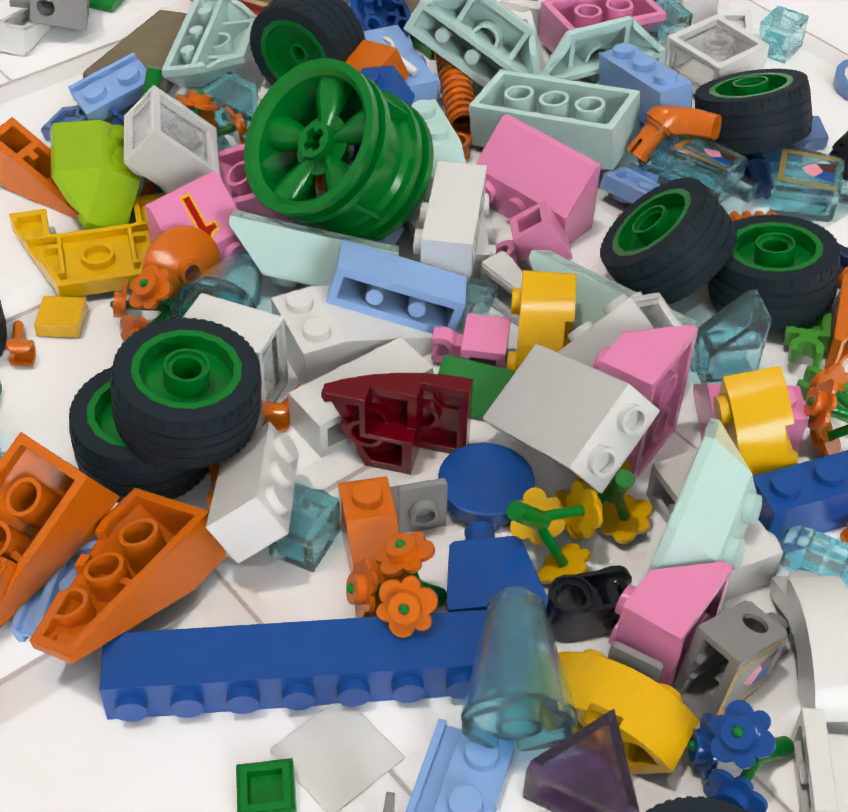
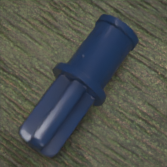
(759, 170)

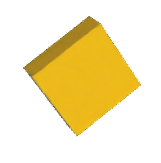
(61, 316)

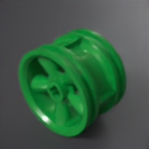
(310, 129)

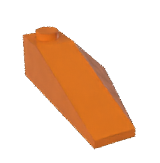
(44, 516)
(143, 561)

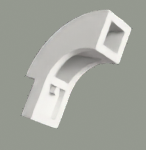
(819, 623)

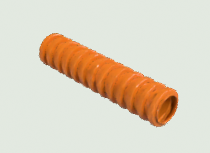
(456, 94)

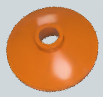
(178, 250)

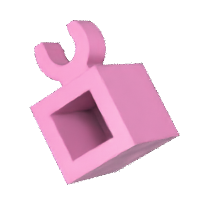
(535, 230)
(483, 340)

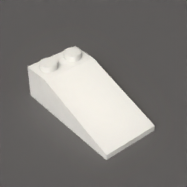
(329, 336)

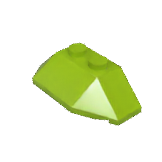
(92, 171)

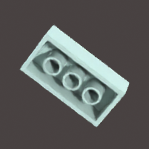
(579, 114)

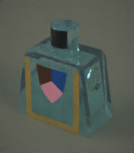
(713, 165)
(808, 184)

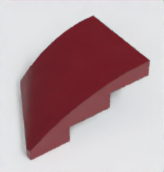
(400, 413)

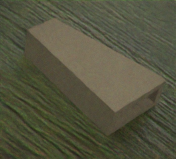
(149, 42)

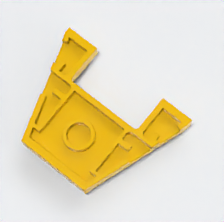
(86, 259)

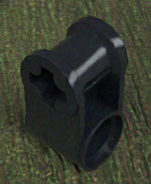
(585, 603)

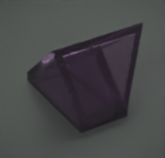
(583, 772)

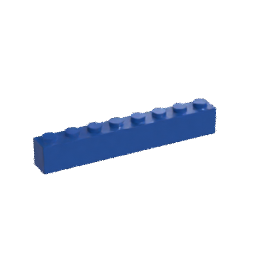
(286, 666)

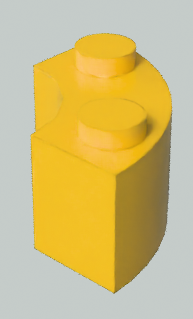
(544, 312)
(756, 416)
(649, 713)

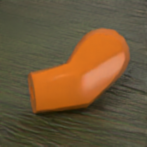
(673, 121)

